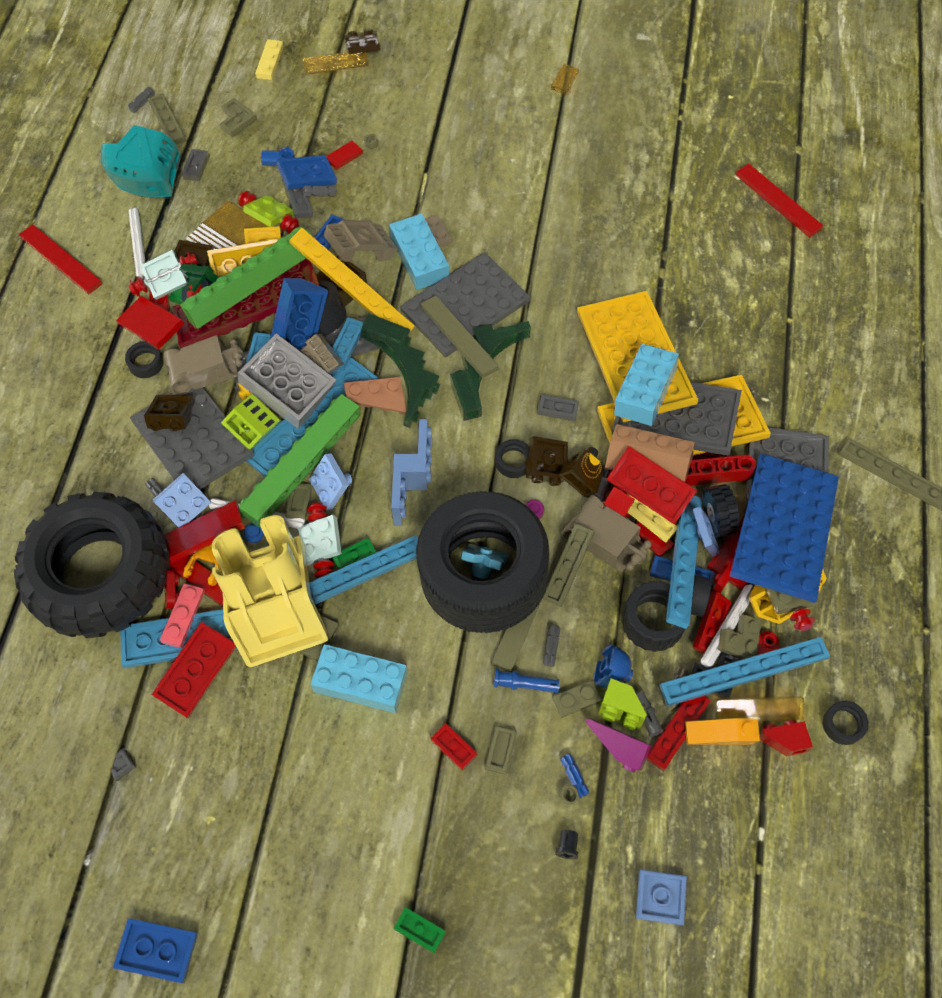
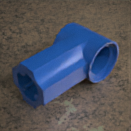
(270, 157)

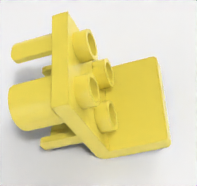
(267, 594)

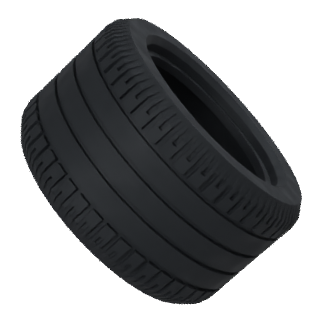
(490, 603)

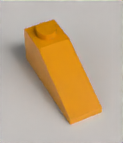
(722, 732)

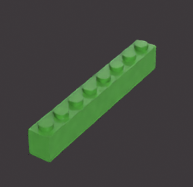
(242, 281)
(300, 460)

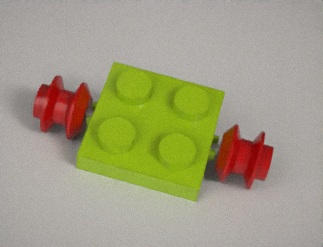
(268, 211)

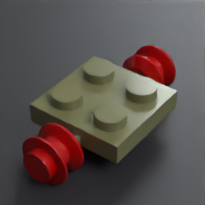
(786, 603)

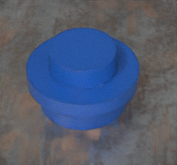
(253, 533)

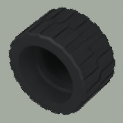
(334, 310)
(640, 634)

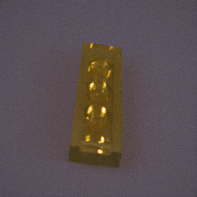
(334, 62)
(760, 708)

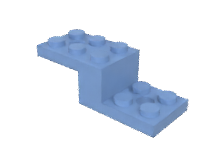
(411, 472)

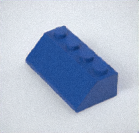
(299, 311)

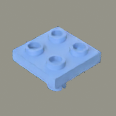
(329, 481)
(181, 500)

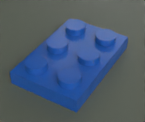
(306, 171)
(155, 950)

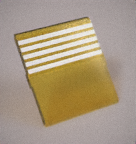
(225, 227)

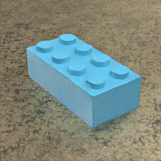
(419, 251)
(646, 384)
(359, 678)

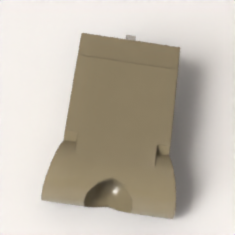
(202, 364)
(615, 537)

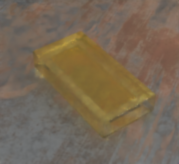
(564, 79)

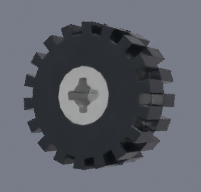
(721, 509)

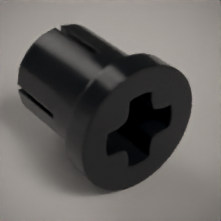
(567, 845)

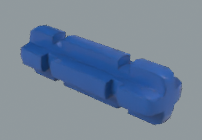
(574, 775)

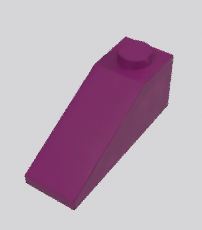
(622, 746)

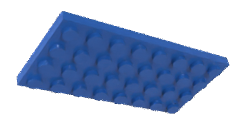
(786, 528)

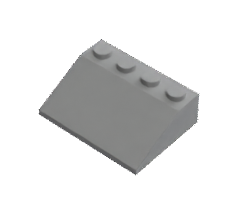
(286, 380)

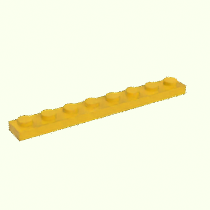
(346, 279)

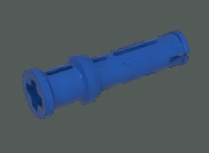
(515, 681)

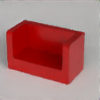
(619, 501)

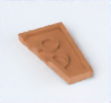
(377, 393)

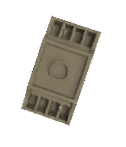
(357, 235)
(322, 354)

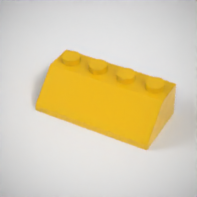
(227, 258)

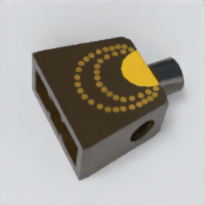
(583, 471)

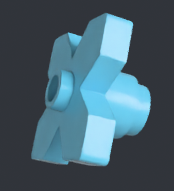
(483, 560)

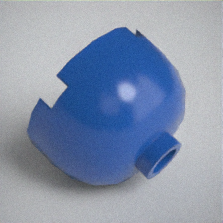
(614, 666)

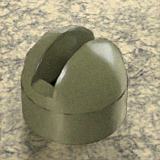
(369, 138)
(573, 795)

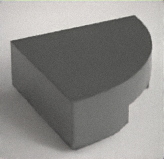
(122, 765)

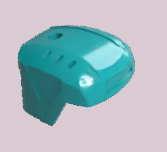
(146, 154)

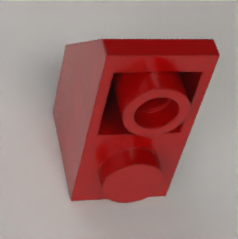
(787, 739)

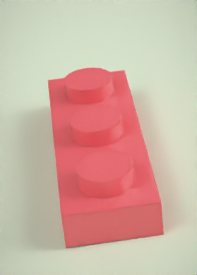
(182, 616)

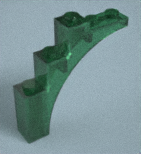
(395, 343)
(467, 382)

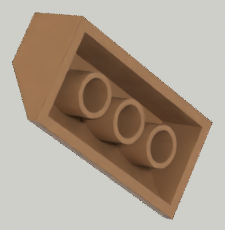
(666, 451)

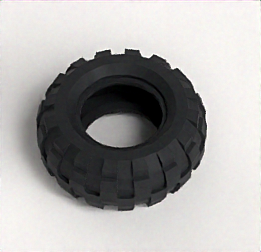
(64, 531)

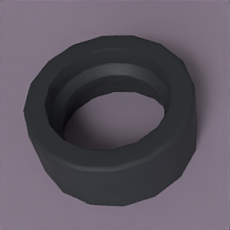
(148, 370)
(511, 445)
(700, 596)
(858, 713)

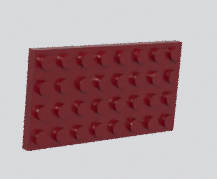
(250, 309)

